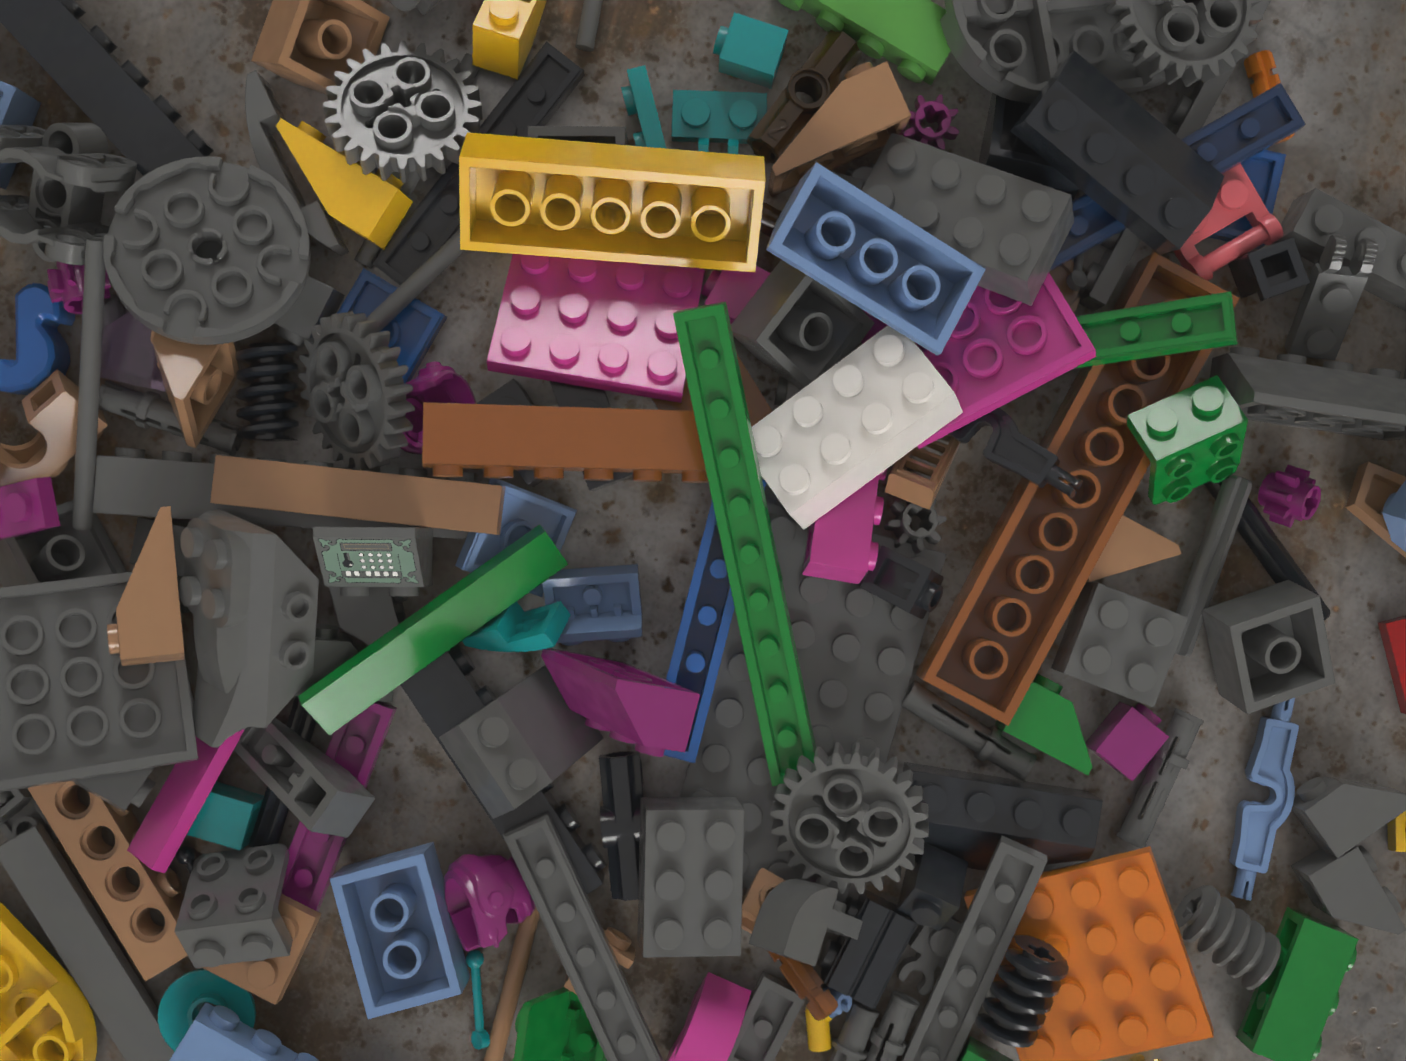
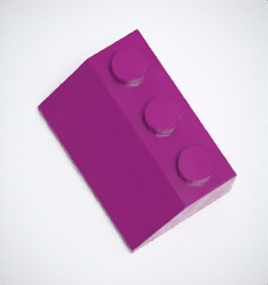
(624, 700)

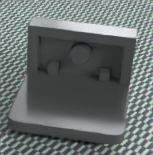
(233, 907)

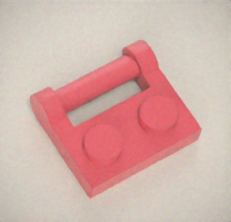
(1234, 200)

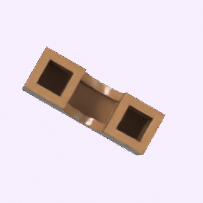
(54, 413)

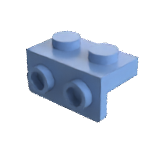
(601, 603)

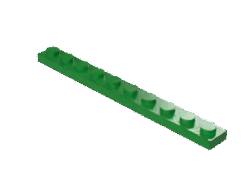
(746, 534)

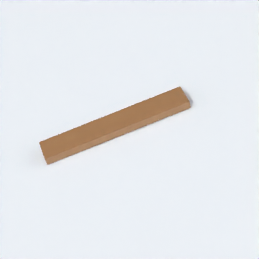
(358, 494)

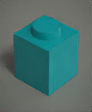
(750, 49)
(227, 816)

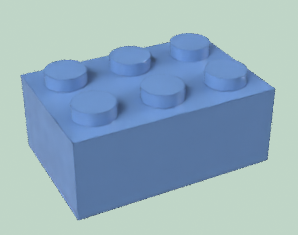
(400, 930)

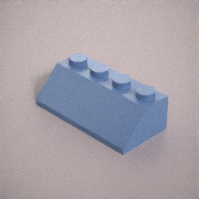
(874, 258)

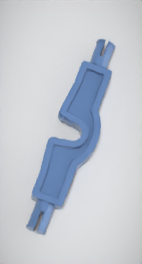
(1258, 821)

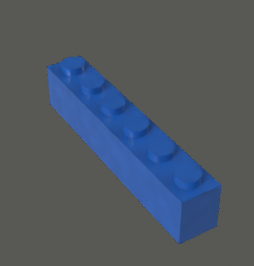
(703, 631)

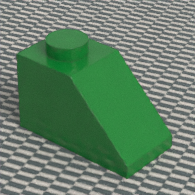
(1050, 724)

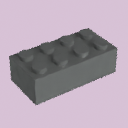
(977, 210)

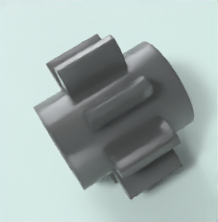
(926, 529)

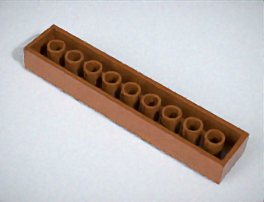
(1051, 541)

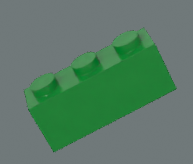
(1302, 990)

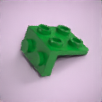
(1190, 439)
(555, 1030)

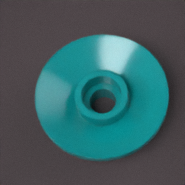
(186, 998)

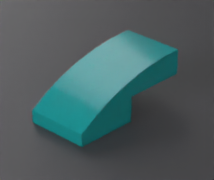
(521, 630)

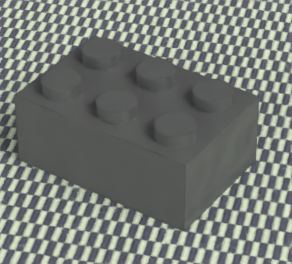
(690, 876)

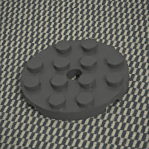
(196, 298)

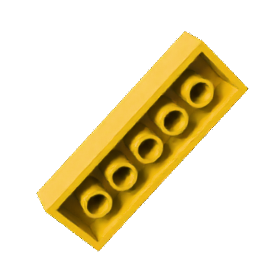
(610, 202)

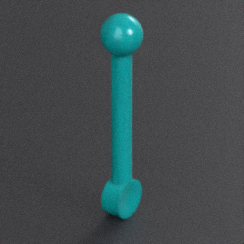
(479, 1037)

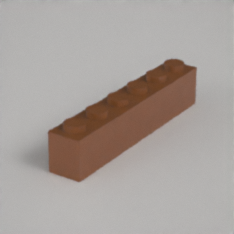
(560, 441)

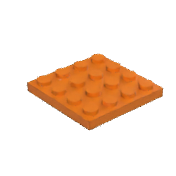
(1125, 957)

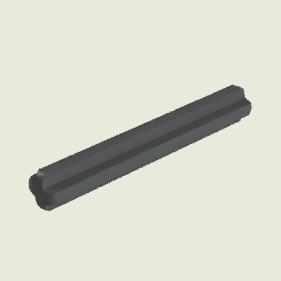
(1211, 557)

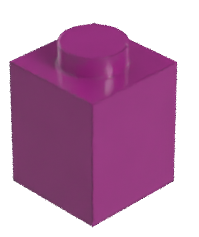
(1128, 739)

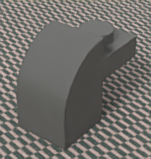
(797, 918)

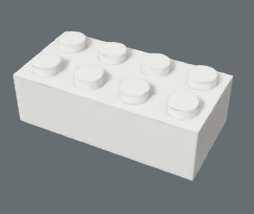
(851, 424)

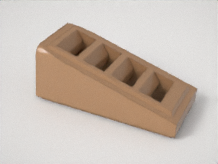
(915, 487)

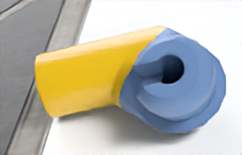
(819, 1031)

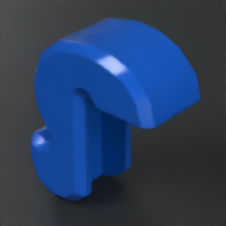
(38, 342)

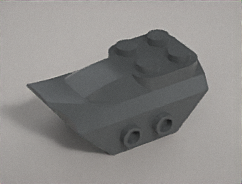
(250, 623)

